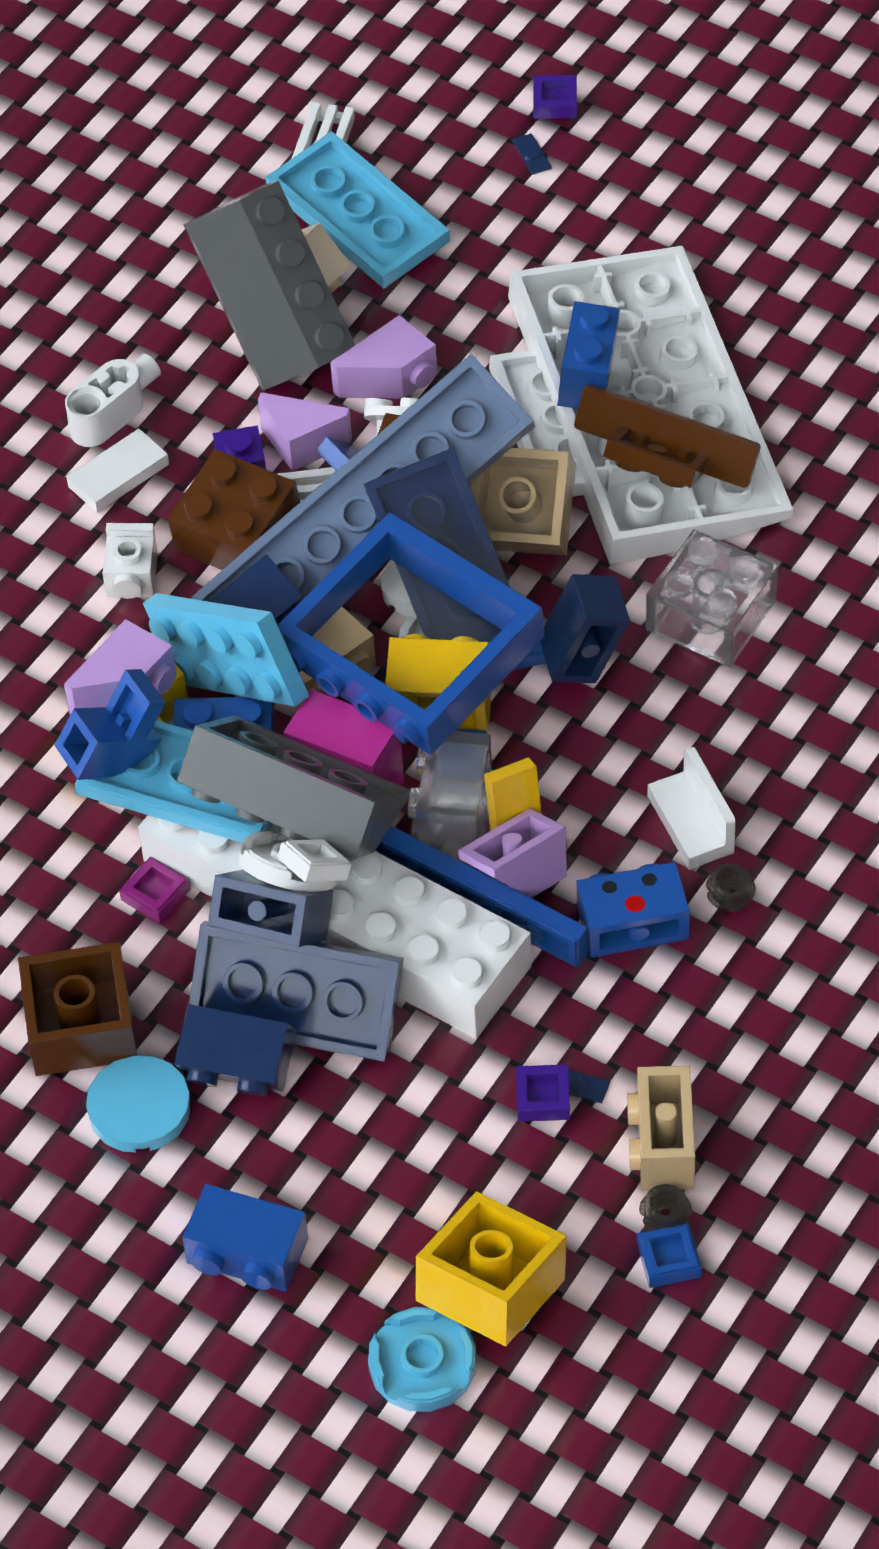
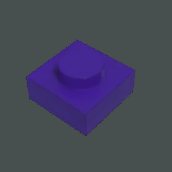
(554, 96)
(241, 443)
(542, 1093)

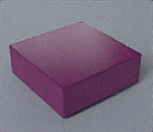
(154, 890)

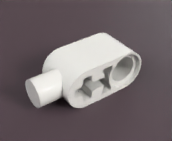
(108, 399)

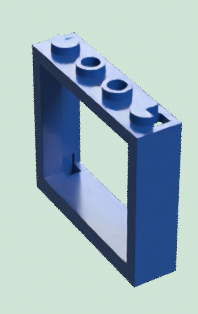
(451, 574)

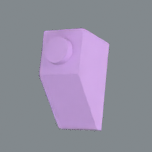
(386, 363)
(123, 650)
(521, 853)

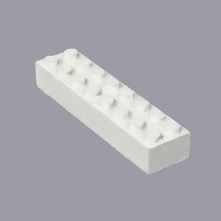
(455, 953)

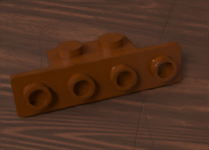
(664, 442)

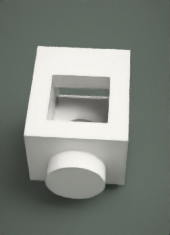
(130, 560)

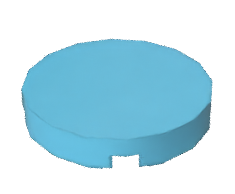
(138, 1103)
(422, 1360)

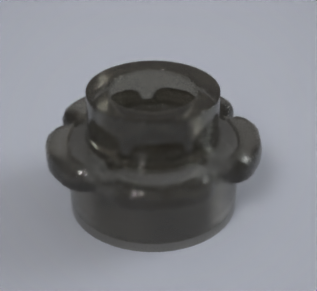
(730, 877)
(665, 1197)

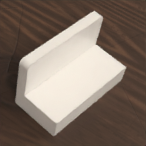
(694, 813)

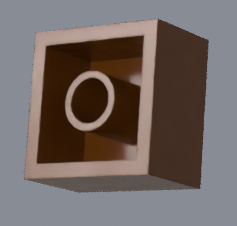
(229, 509)
(77, 1008)

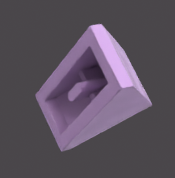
(301, 426)

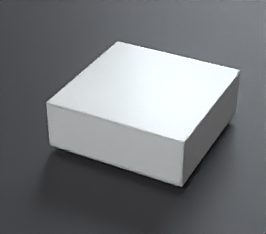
(314, 860)

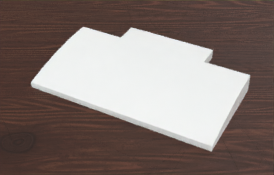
(663, 357)

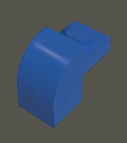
(113, 737)

